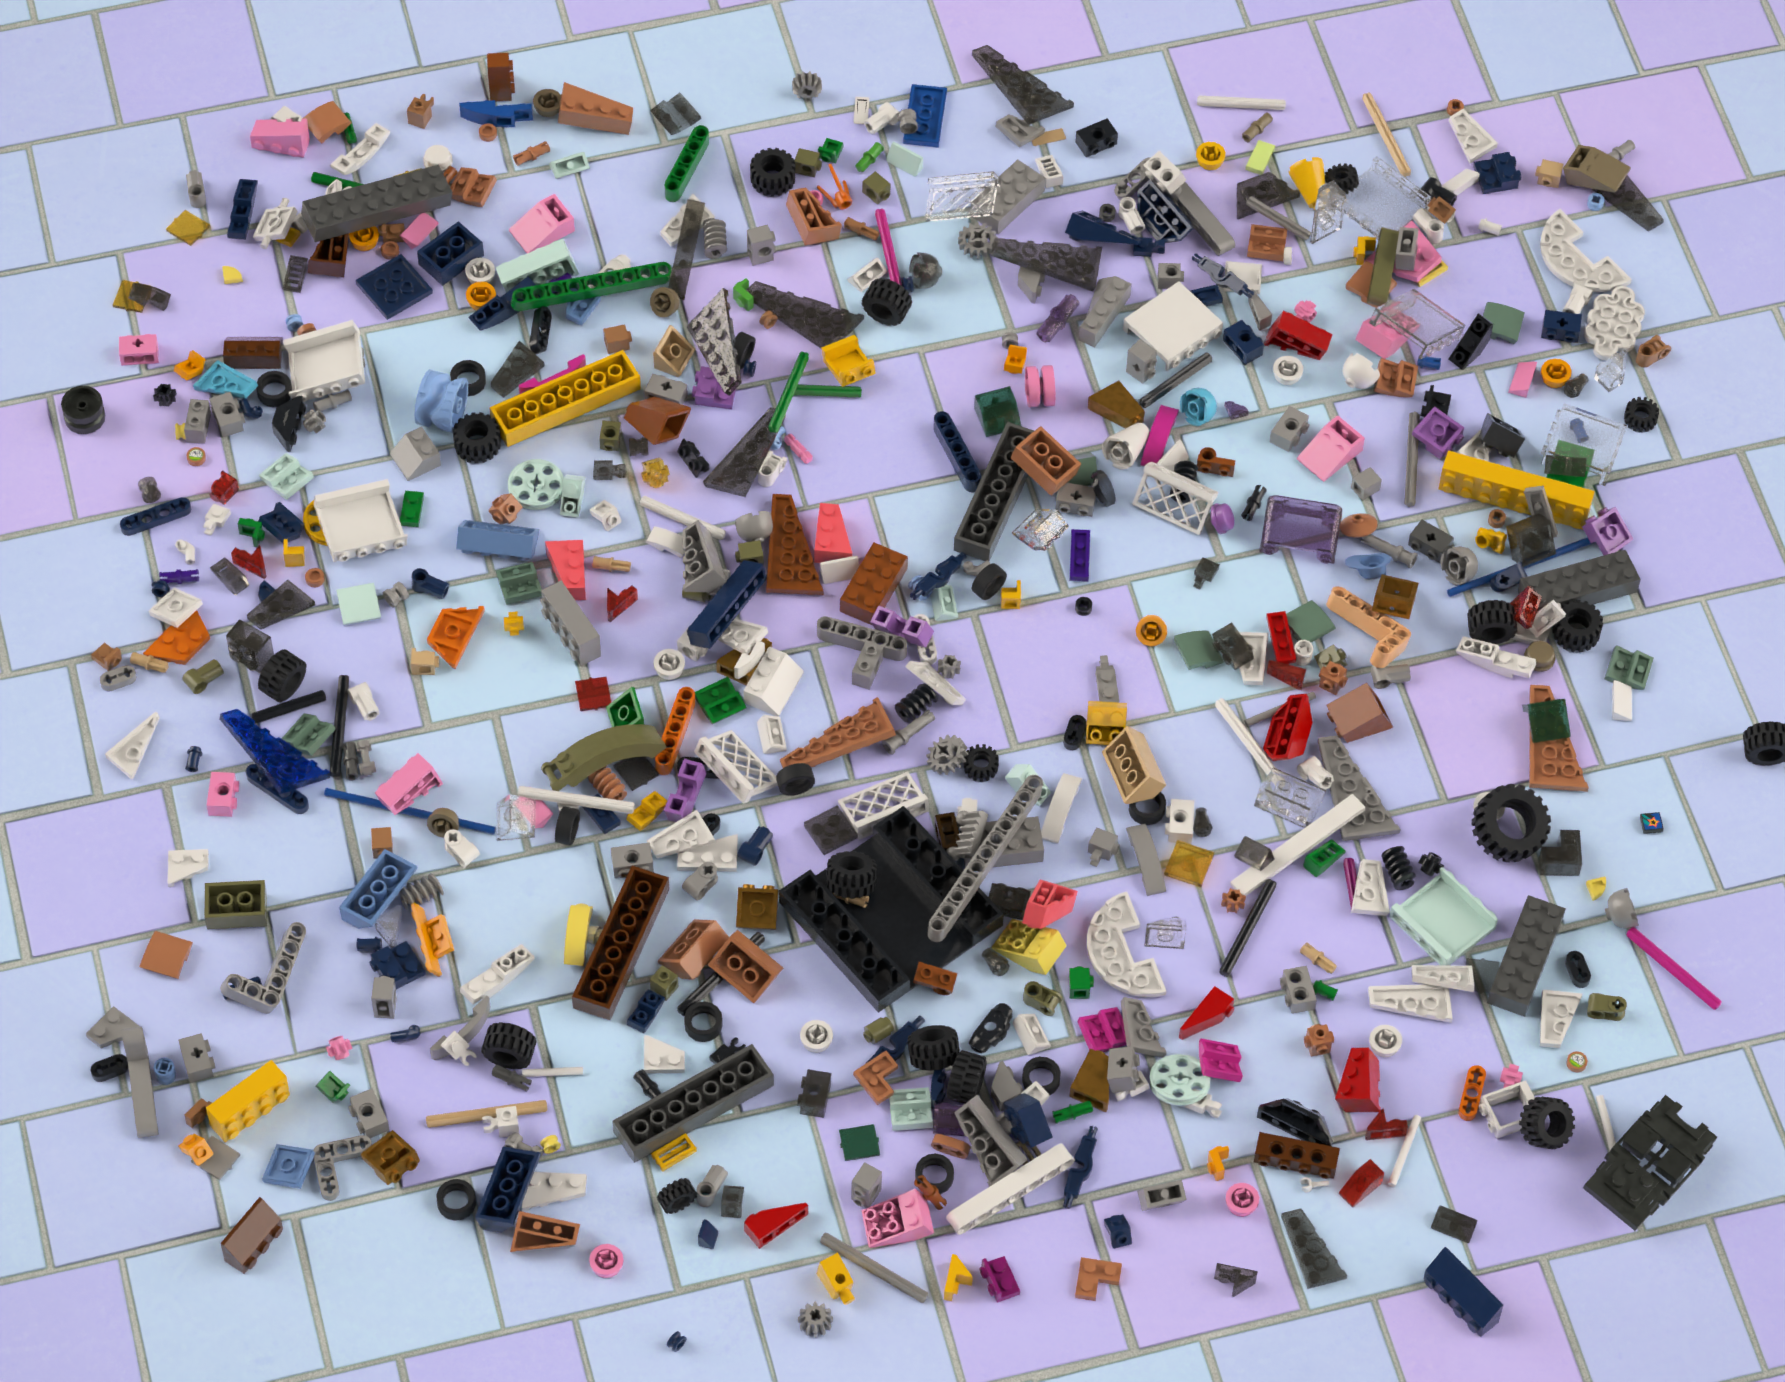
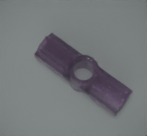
(1058, 318)

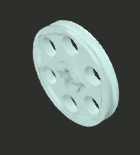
(529, 481)
(1171, 1078)

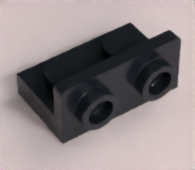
(1435, 399)

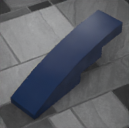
(242, 209)

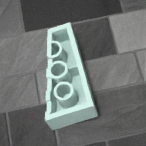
(539, 265)

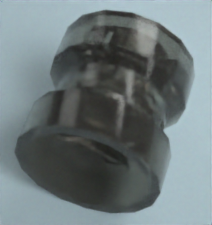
(638, 446)
(149, 489)

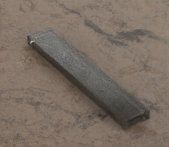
(686, 247)

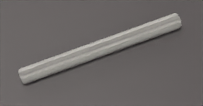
(1412, 461)
(874, 1267)

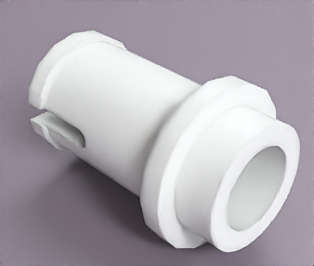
(1490, 227)

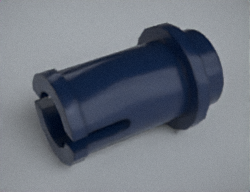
(194, 755)
(369, 944)

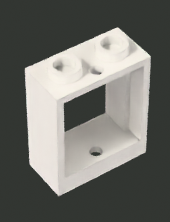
(1519, 1090)

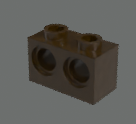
(946, 830)

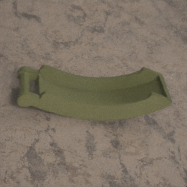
(601, 750)

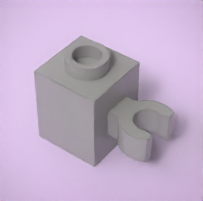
(1102, 845)

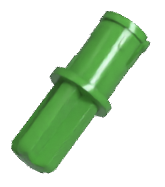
(869, 157)

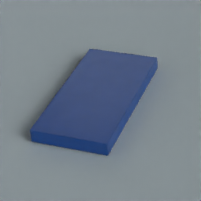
(929, 108)

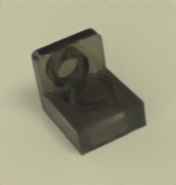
(732, 1201)

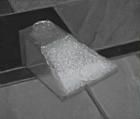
(1166, 933)

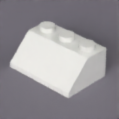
(772, 682)

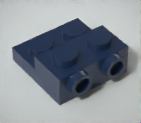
(1498, 173)
(397, 963)

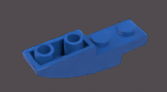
(500, 116)

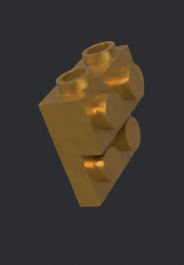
(757, 907)
(391, 1157)

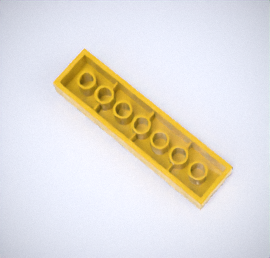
(565, 398)
(1506, 488)

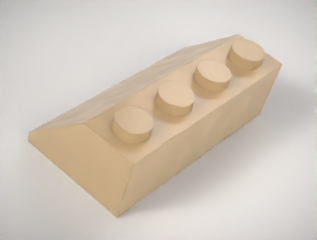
(1133, 766)

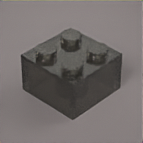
(1531, 540)
(249, 646)

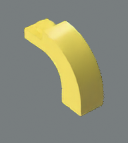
(577, 933)

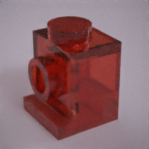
(224, 488)

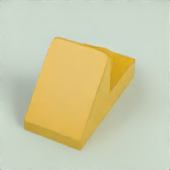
(957, 1275)

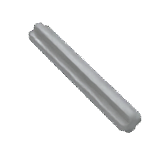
(1278, 218)

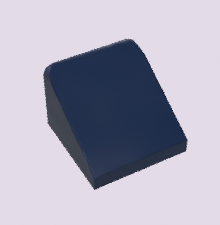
(707, 1235)

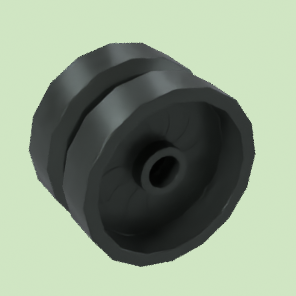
(83, 409)

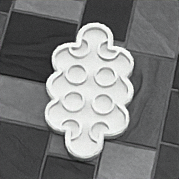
(1614, 322)

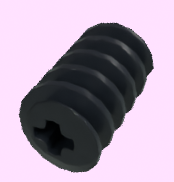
(1186, 469)
(915, 701)
(1398, 867)

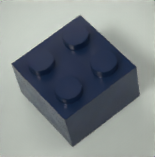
(1027, 1120)

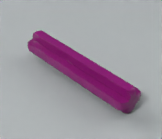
(1351, 877)

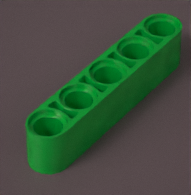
(686, 163)

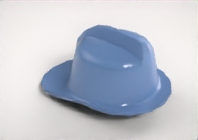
(1369, 565)

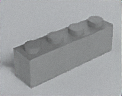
(1106, 303)
(701, 561)
(989, 1141)

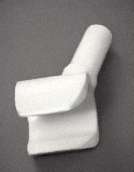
(1305, 1180)

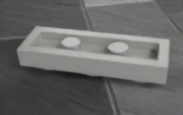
(1538, 503)

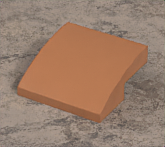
(326, 120)
(472, 187)
(1267, 242)
(1360, 282)
(1396, 378)
(166, 954)

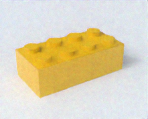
(248, 1101)

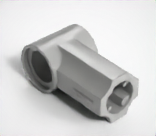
(196, 189)
(1390, 674)
(711, 1185)

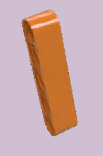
(678, 723)

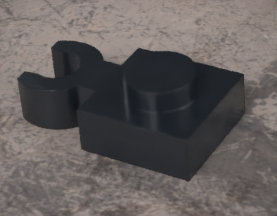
(724, 1051)

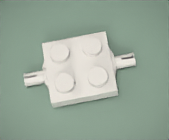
(275, 223)

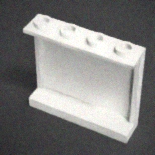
(1174, 324)
(325, 361)
(359, 521)

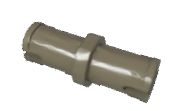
(1257, 127)

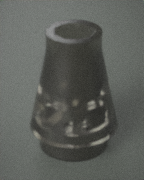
(1574, 386)
(1202, 823)
(996, 963)

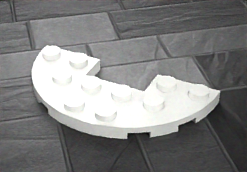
(1570, 263)
(1111, 954)

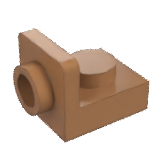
(1441, 209)
(391, 232)
(107, 656)
(197, 1113)

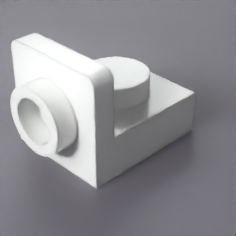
(606, 514)

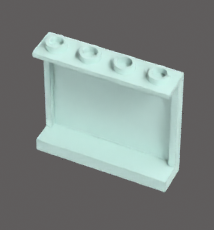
(1444, 918)

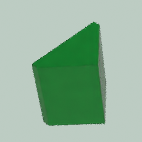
(625, 709)

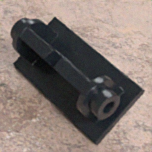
(689, 454)

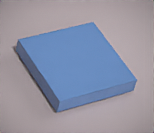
(288, 1166)

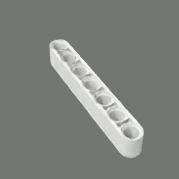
(1010, 1189)

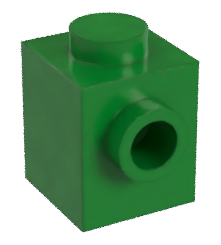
(1080, 983)

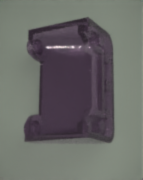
(1301, 526)

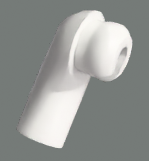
(187, 549)

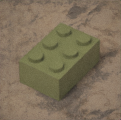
(235, 904)

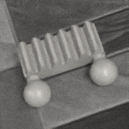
(972, 826)

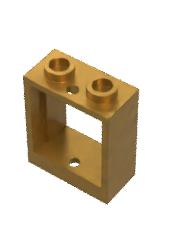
(1387, 597)

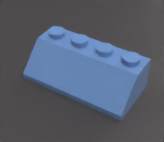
(497, 539)
(376, 890)

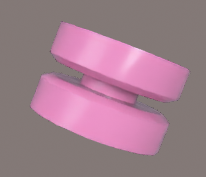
(1040, 385)

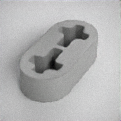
(118, 678)

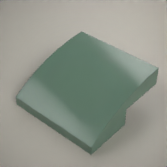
(1505, 321)
(519, 583)
(1309, 622)
(1197, 649)
(1629, 667)
(308, 734)

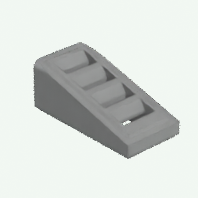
(1260, 312)

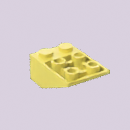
(1030, 947)

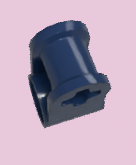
(1510, 578)

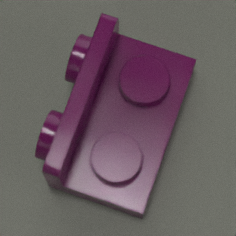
(1000, 1279)

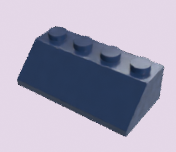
(506, 1189)
(1463, 1292)

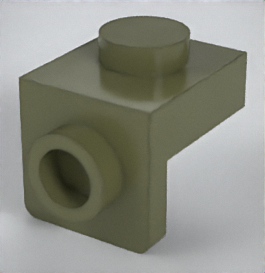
(1332, 654)

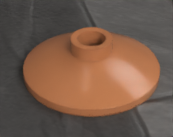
(1358, 525)

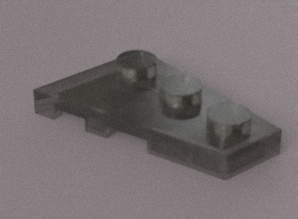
(516, 369)
(279, 605)

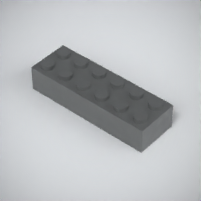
(1588, 580)
(1526, 955)

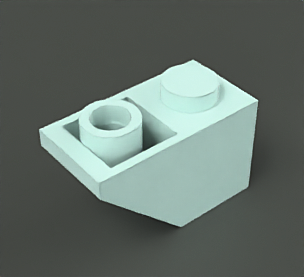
(572, 495)
(1019, 774)

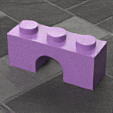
(913, 630)
(690, 781)

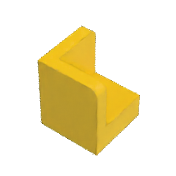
(294, 555)
(1011, 597)

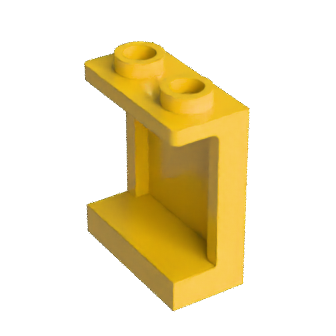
(847, 361)

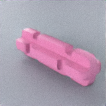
(798, 448)

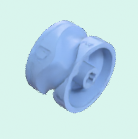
(440, 400)

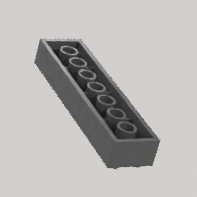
(376, 203)
(993, 498)
(693, 1103)

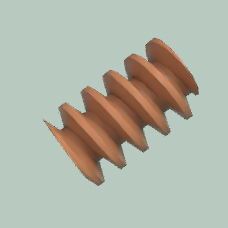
(607, 785)

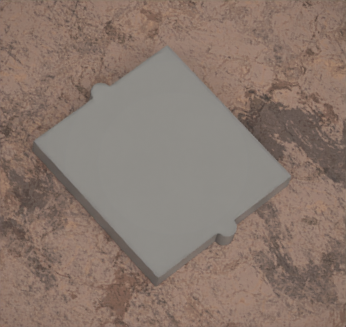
(221, 1160)

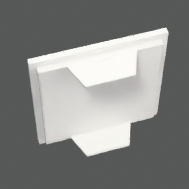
(1247, 272)

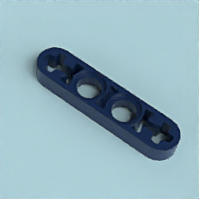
(154, 513)
(271, 791)

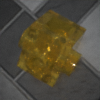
(650, 468)

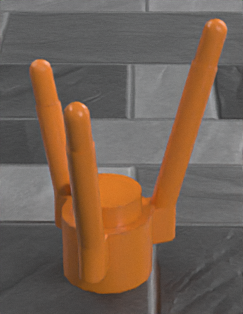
(842, 197)

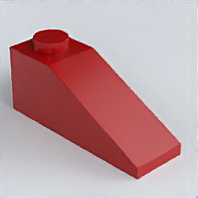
(1209, 1013)
(772, 1222)

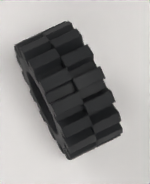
(1344, 176)
(1644, 406)
(981, 772)
(677, 1195)

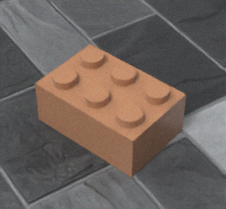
(1045, 460)

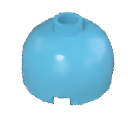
(1198, 406)

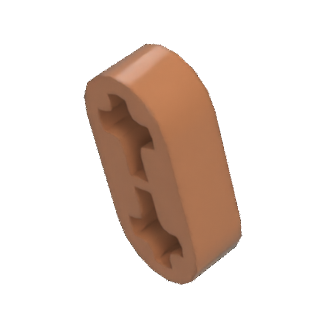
(950, 1146)

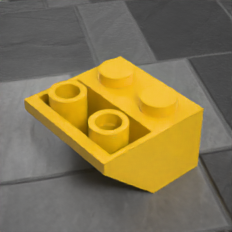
(1104, 721)

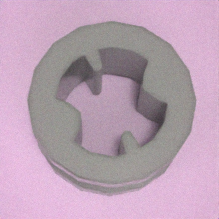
(1009, 339)

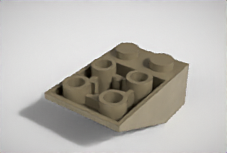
(1594, 169)

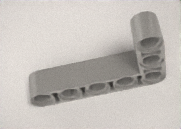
(275, 975)
(140, 1081)

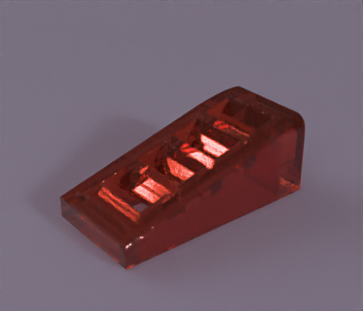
(1287, 673)

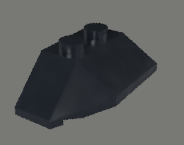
(1296, 1120)

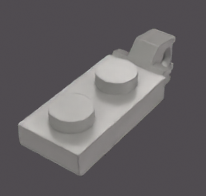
(1106, 681)

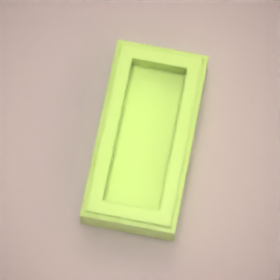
(1260, 157)

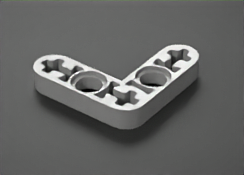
(1139, 170)
(329, 1160)

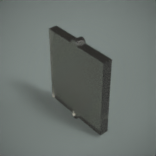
(636, 771)
(1483, 973)

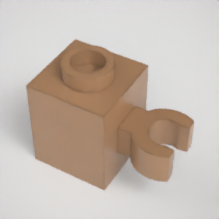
(420, 111)

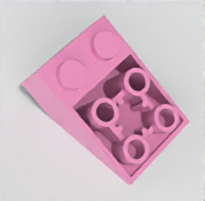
(543, 224)
(1380, 339)
(1332, 448)
(898, 1220)

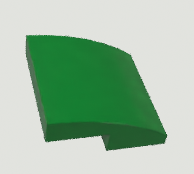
(719, 700)

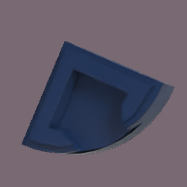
(265, 590)

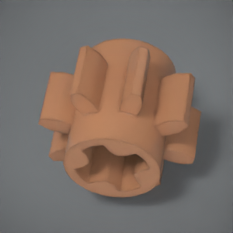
(1233, 900)

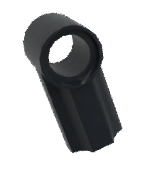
(1435, 189)

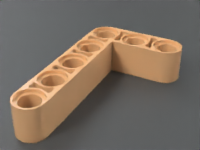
(1390, 634)

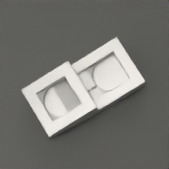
(666, 539)
(748, 662)

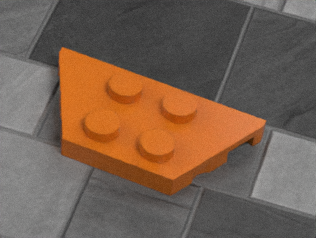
(453, 632)
(180, 643)

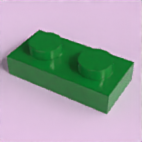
(411, 508)

